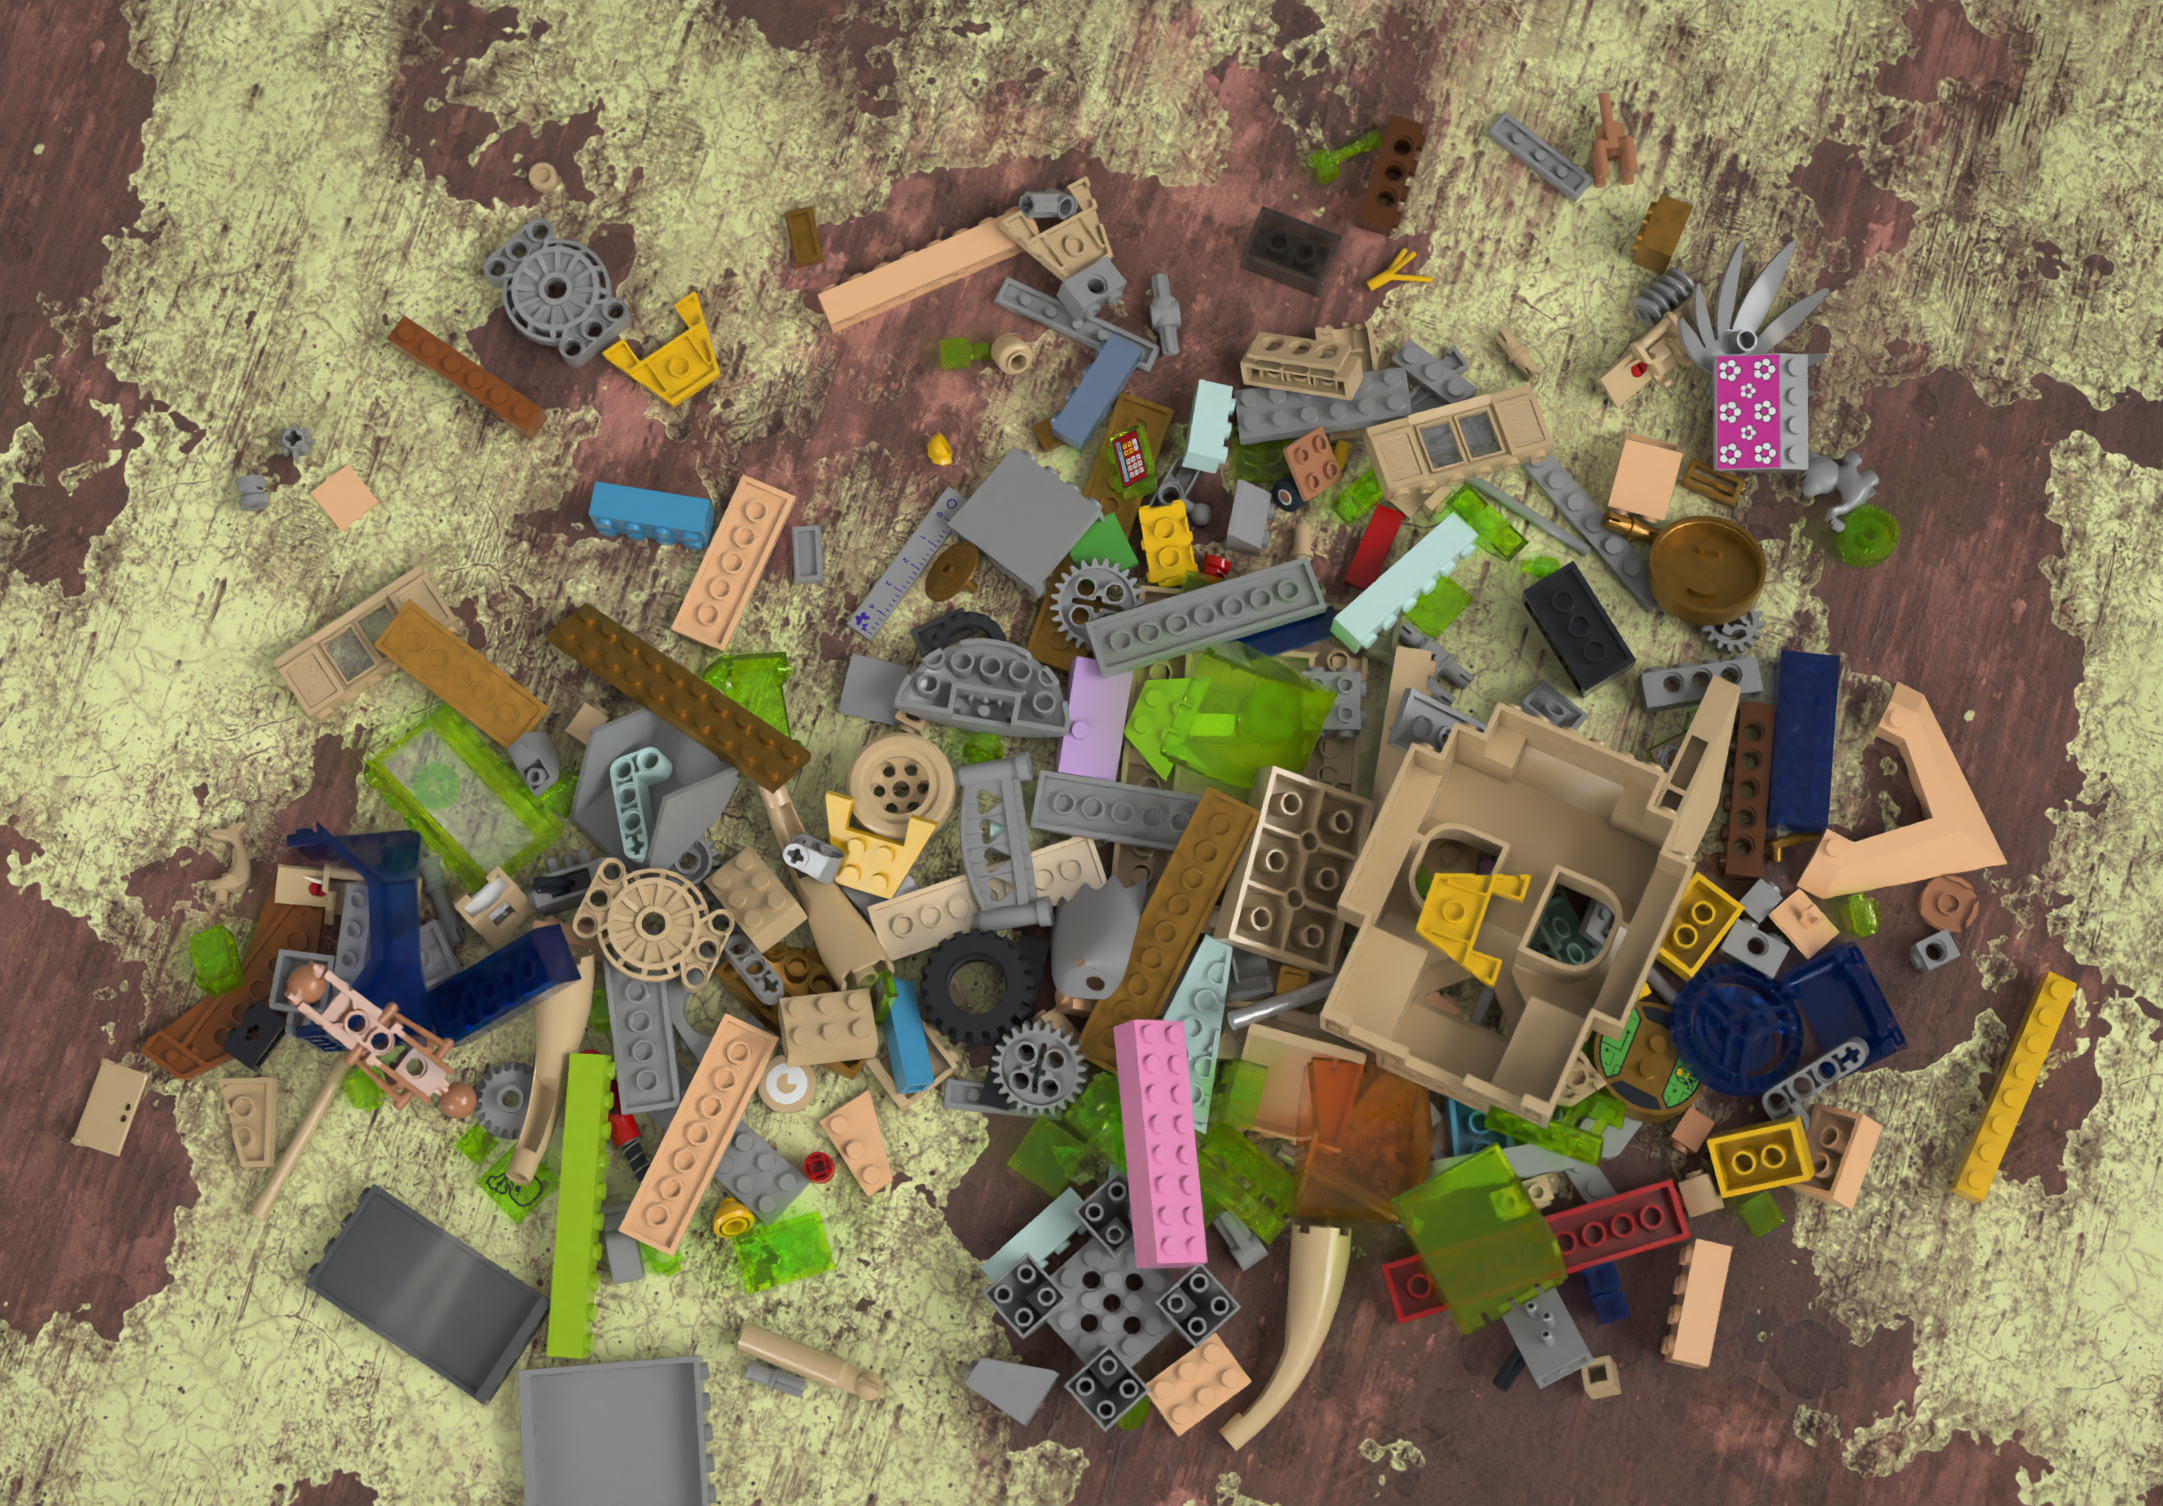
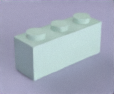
(1208, 426)

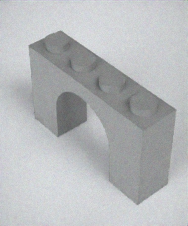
(678, 996)

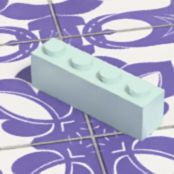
(1041, 1237)

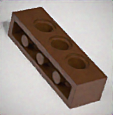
(1399, 133)

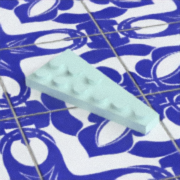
(1201, 1008)

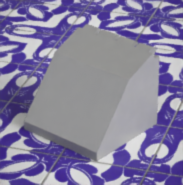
(680, 805)

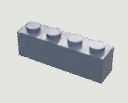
(1096, 392)

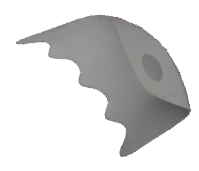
(1099, 930)

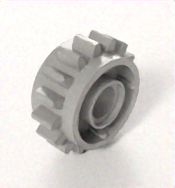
(704, 865)

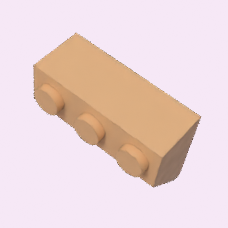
(1840, 1152)

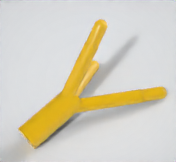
(1396, 265)

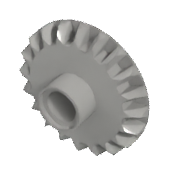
(491, 1092)

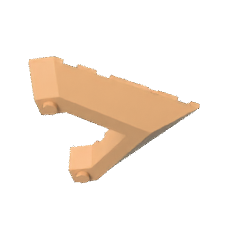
(1947, 842)

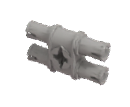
(1445, 663)

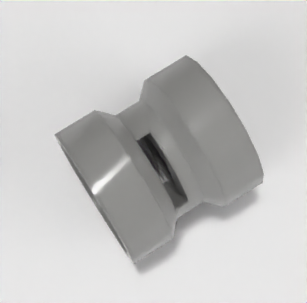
(252, 492)

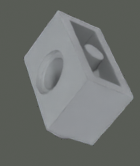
(1102, 278)
(1735, 947)

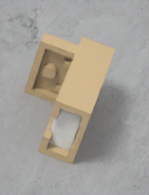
(496, 908)

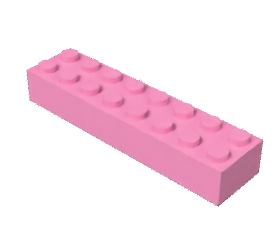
(1160, 1144)

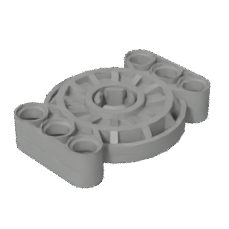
(562, 320)

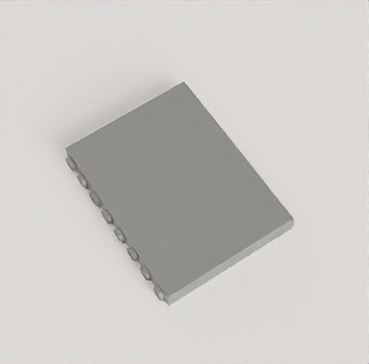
(617, 1434)

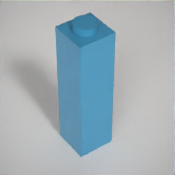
(907, 1042)

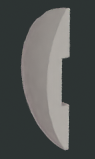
(988, 690)

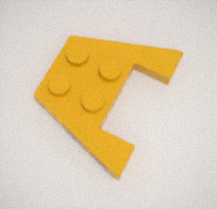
(679, 366)
(870, 860)
(1455, 914)

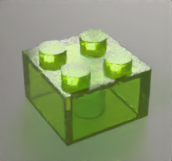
(1048, 1157)

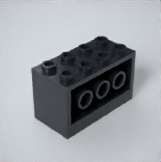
(1578, 629)

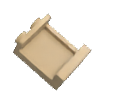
(941, 1061)

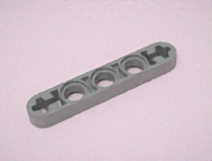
(750, 957)

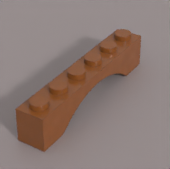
(469, 377)

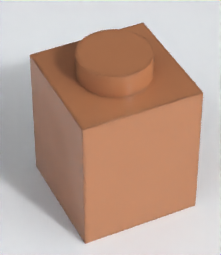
(1690, 1132)

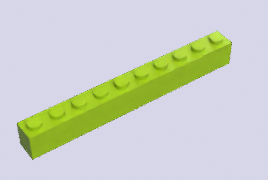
(580, 1206)

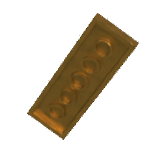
(460, 675)

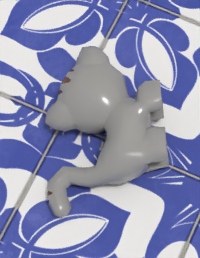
(1826, 476)

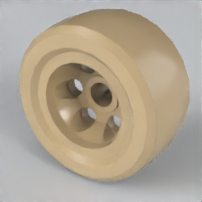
(899, 752)

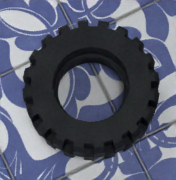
(970, 948)

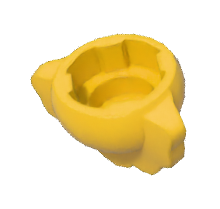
(939, 450)

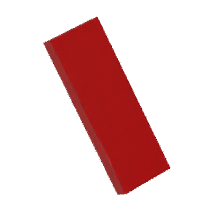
(1374, 548)

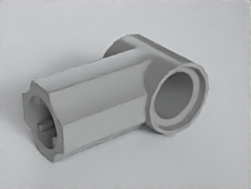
(1048, 204)
(1242, 1244)

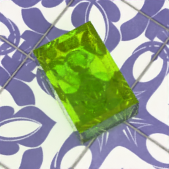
(784, 1253)

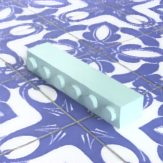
(1404, 583)

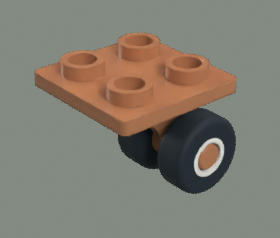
(1312, 470)

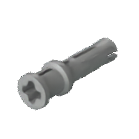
(436, 887)

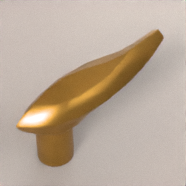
(1788, 841)

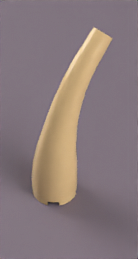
(840, 933)
(558, 1032)
(1314, 1289)

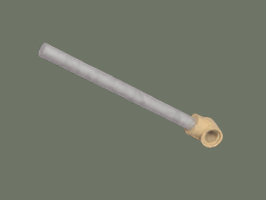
(1281, 1003)

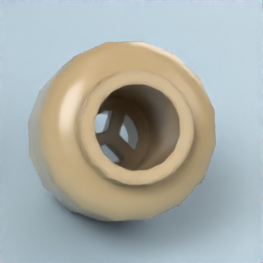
(1011, 353)

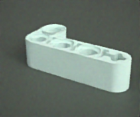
(640, 809)

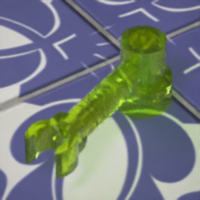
(1326, 164)

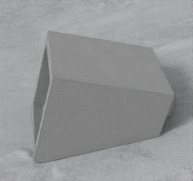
(1011, 1386)

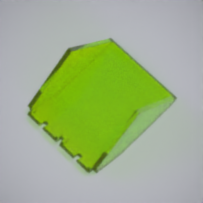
(1246, 716)
(1480, 1238)

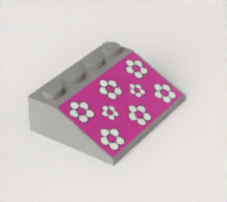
(1760, 413)

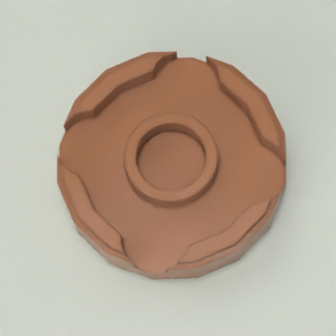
(1948, 904)

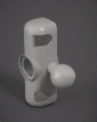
(1199, 512)

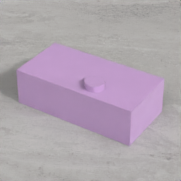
(1096, 721)

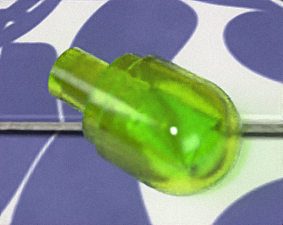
(1541, 566)

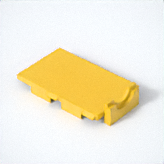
(1167, 543)

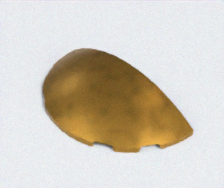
(802, 975)

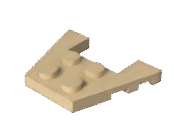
(1068, 245)

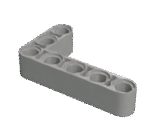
(1525, 1159)

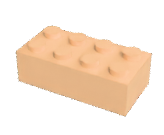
(1697, 1303)

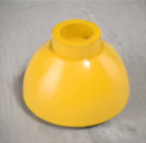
(732, 1218)

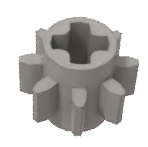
(290, 437)

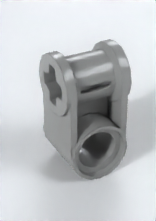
(815, 858)

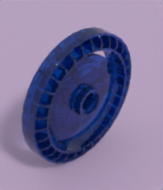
(1716, 1044)

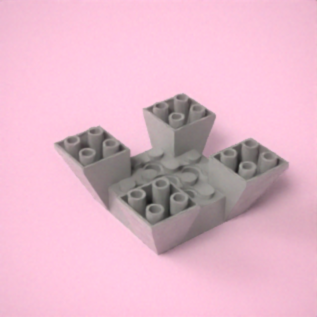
(1107, 1382)

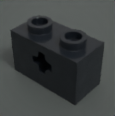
(249, 1050)

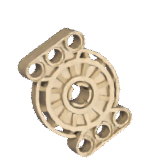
(647, 897)

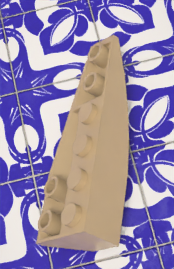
(1700, 763)

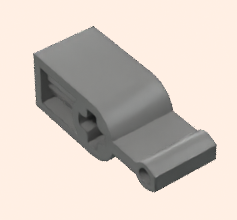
(622, 1250)

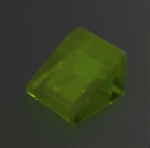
(476, 1144)

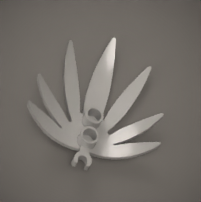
(1749, 316)

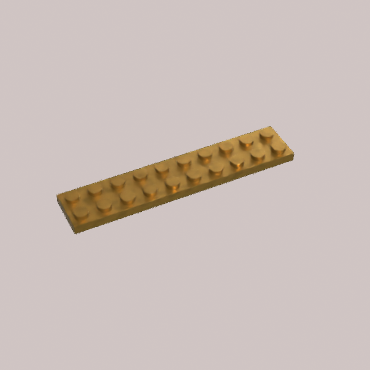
(1045, 641)
(679, 697)
(1172, 919)

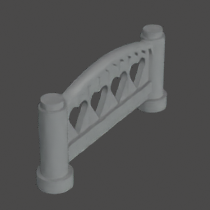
(1021, 904)

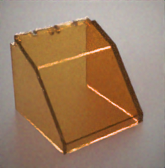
(1358, 1141)

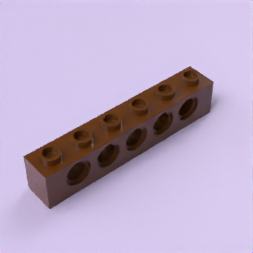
(1749, 866)

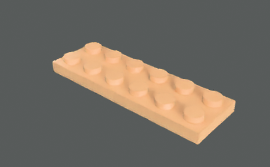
(733, 564)

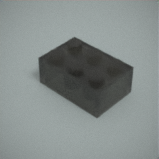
(1290, 251)

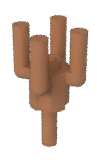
(1611, 146)

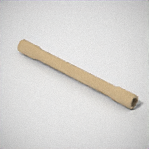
(269, 1193)

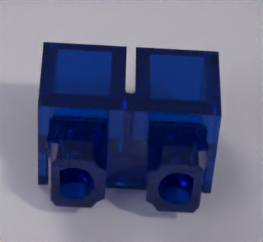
(1605, 1299)

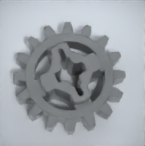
(1741, 628)

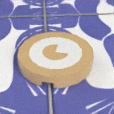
(787, 1088)

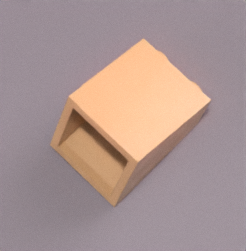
(1644, 477)

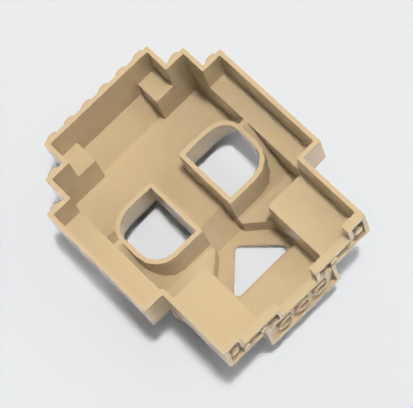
(1546, 811)

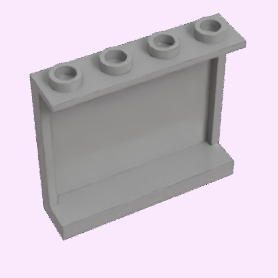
(1025, 519)

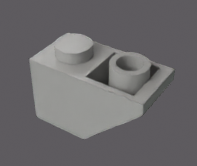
(536, 760)

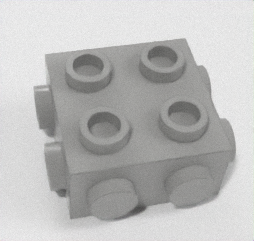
(1346, 715)

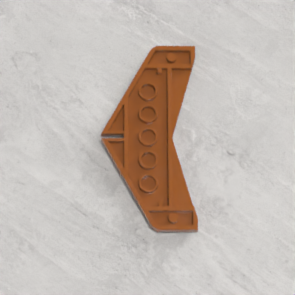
(197, 1037)

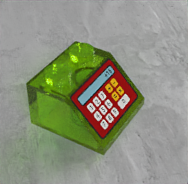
(1133, 463)

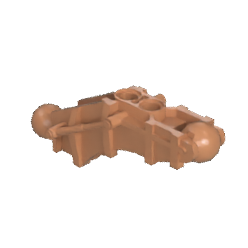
(308, 985)

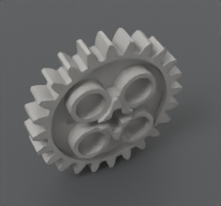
(1102, 578)
(1065, 1074)

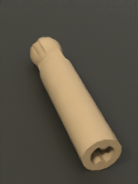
(809, 1362)

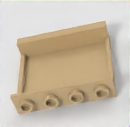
(1286, 1052)

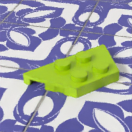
(1153, 718)

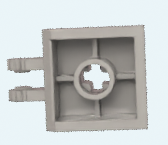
(286, 963)

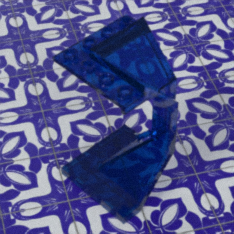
(395, 968)

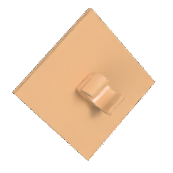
(1803, 923)

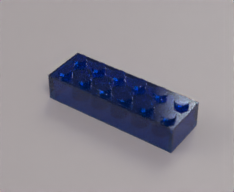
(1802, 741)
(503, 985)

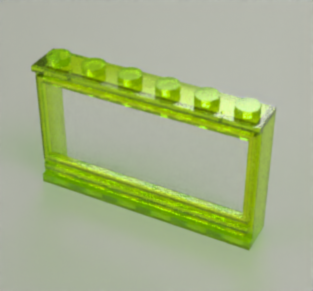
(462, 799)

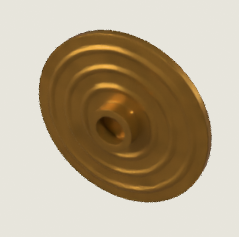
(953, 572)

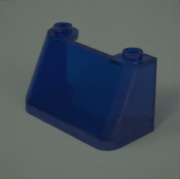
(1845, 1003)

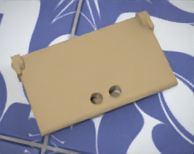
(102, 1118)

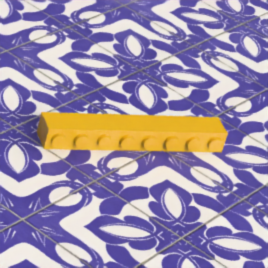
(2012, 1087)

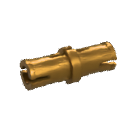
(1629, 527)

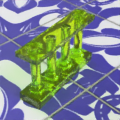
(1562, 1135)
(1257, 1169)

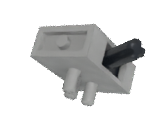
(1544, 1341)

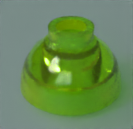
(983, 747)
(1135, 1416)

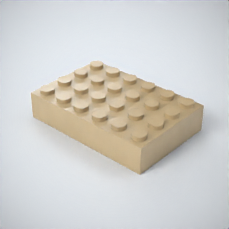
(1294, 871)

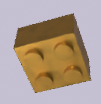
(1660, 233)

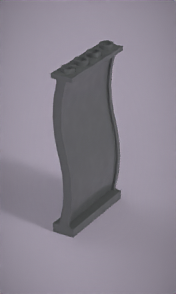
(429, 1294)

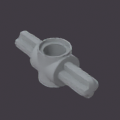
(1165, 314)

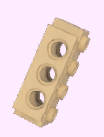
(1313, 363)

